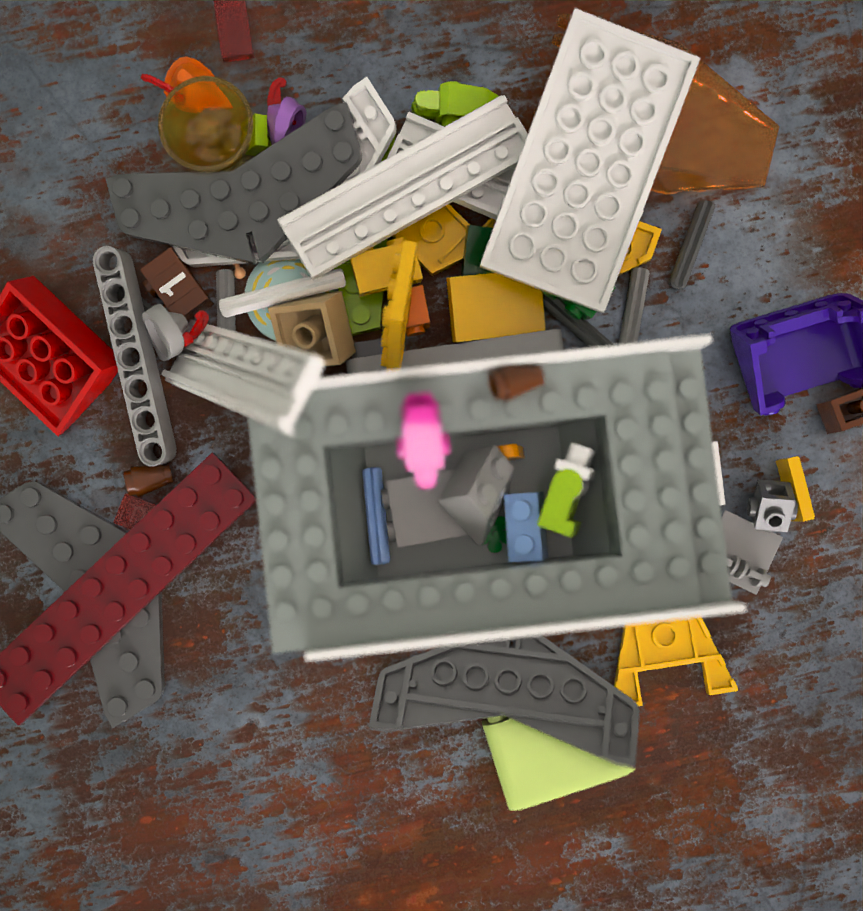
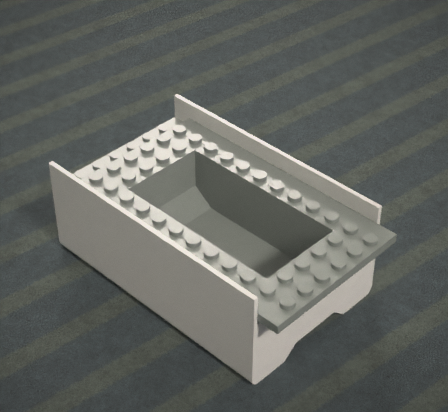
(645, 536)

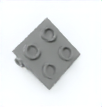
(748, 552)

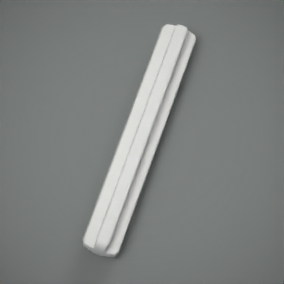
(281, 293)

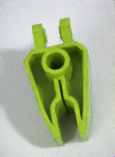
(450, 101)

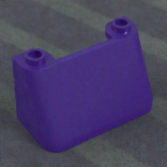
(800, 349)

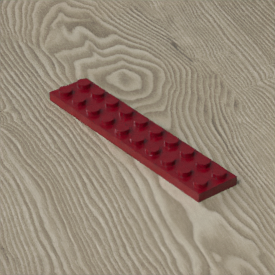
(120, 586)

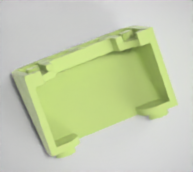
(540, 767)

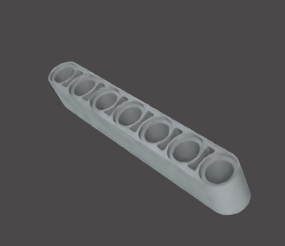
(123, 345)
(493, 348)

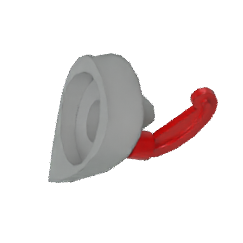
(168, 329)

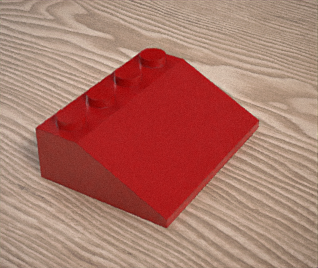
(50, 355)

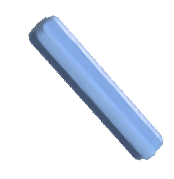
(376, 516)

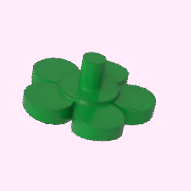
(496, 535)

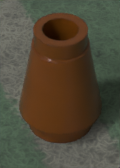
(514, 381)
(146, 479)

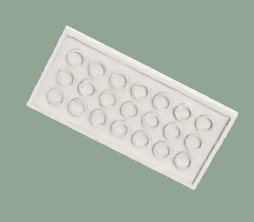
(589, 161)

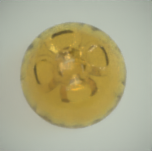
(197, 112)

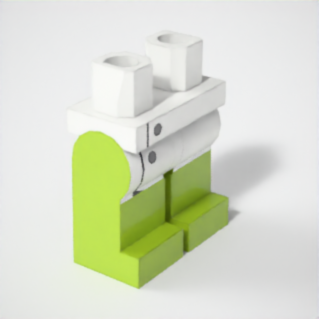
(566, 490)

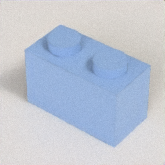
(524, 537)

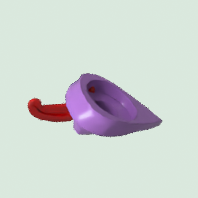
(283, 115)

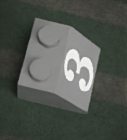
(478, 490)

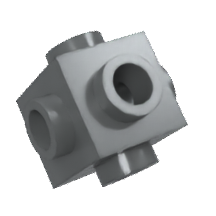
(772, 506)

